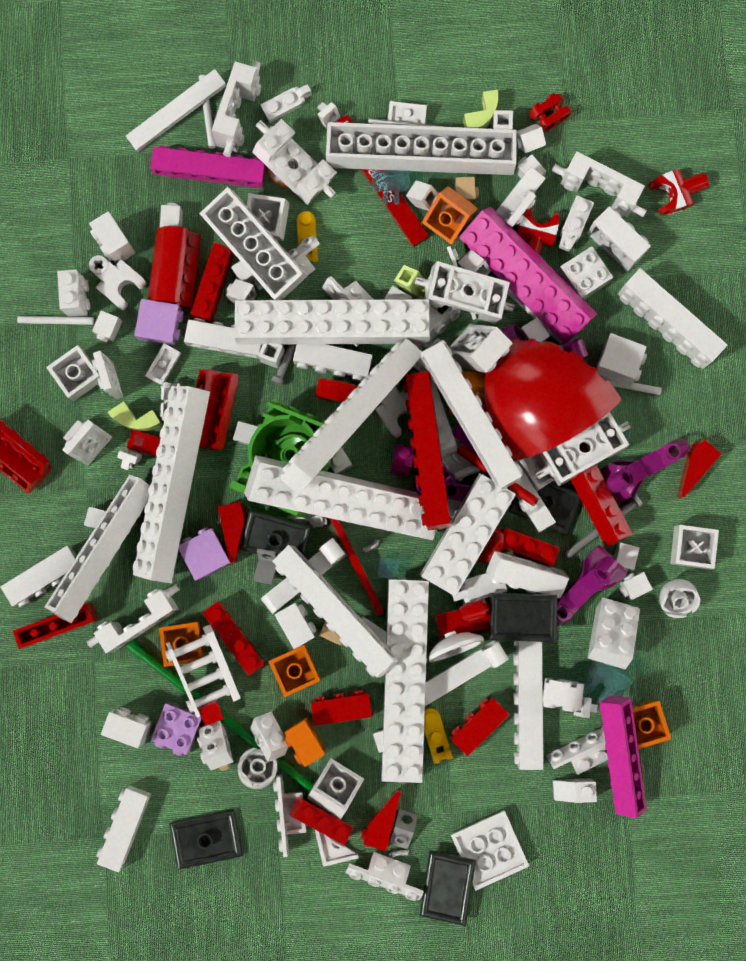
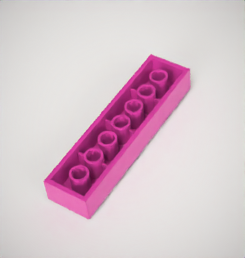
(528, 275)

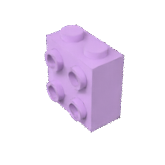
(158, 322)
(204, 553)
(176, 729)

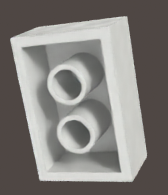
(618, 238)
(614, 633)

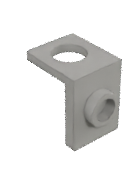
(265, 568)
(403, 832)

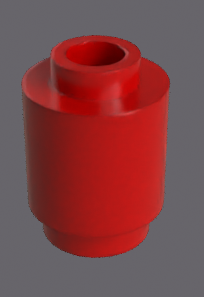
(474, 611)

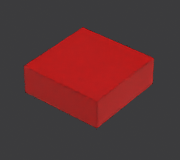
(211, 712)

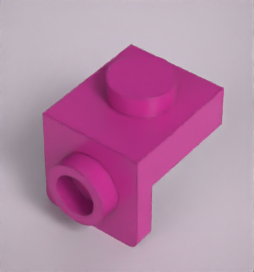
(402, 461)

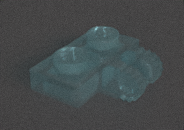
(390, 181)

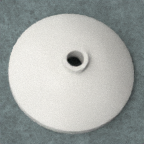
(454, 645)

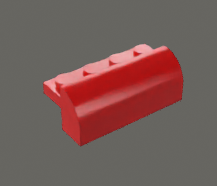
(174, 266)
(220, 402)
(21, 461)

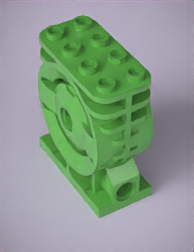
(279, 422)

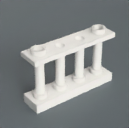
(214, 656)

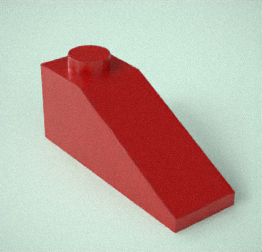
(697, 462)
(233, 524)
(380, 825)

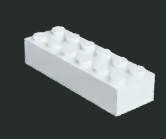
(253, 244)
(671, 319)
(468, 535)

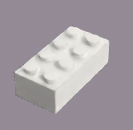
(480, 347)

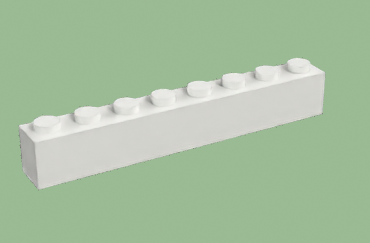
(471, 416)
(99, 549)
(335, 611)
(529, 705)

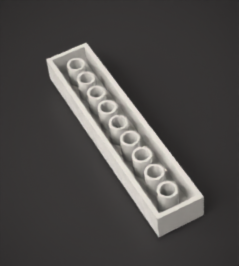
(421, 148)
(331, 321)
(349, 416)
(171, 483)
(339, 499)
(405, 681)

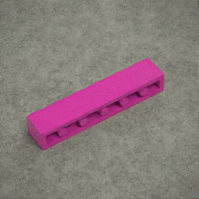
(208, 167)
(623, 756)

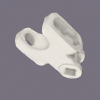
(114, 279)
(391, 408)

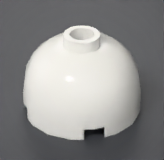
(679, 598)
(255, 770)

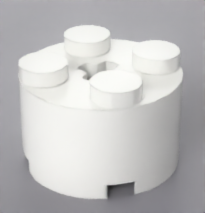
(563, 693)

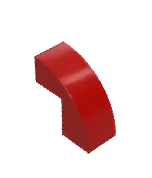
(333, 390)

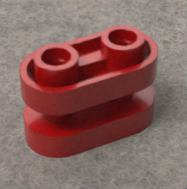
(552, 103)

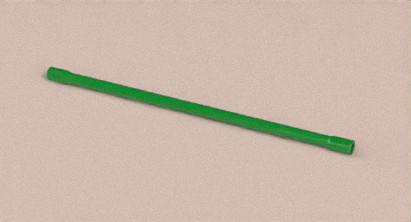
(141, 653)

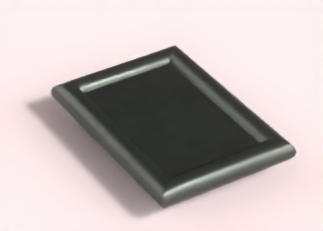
(560, 501)
(274, 533)
(523, 617)
(206, 839)
(447, 887)

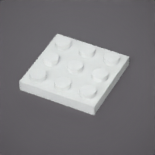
(493, 848)

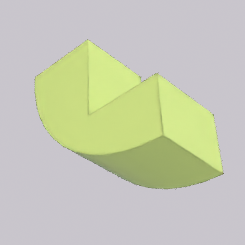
(483, 118)
(406, 279)
(125, 417)

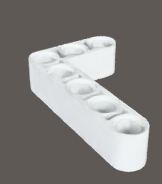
(326, 558)
(488, 656)

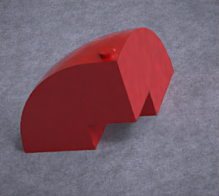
(544, 397)

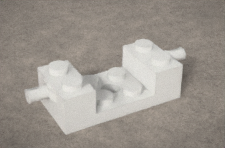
(241, 84)
(278, 148)
(599, 175)
(447, 286)
(567, 460)
(113, 636)

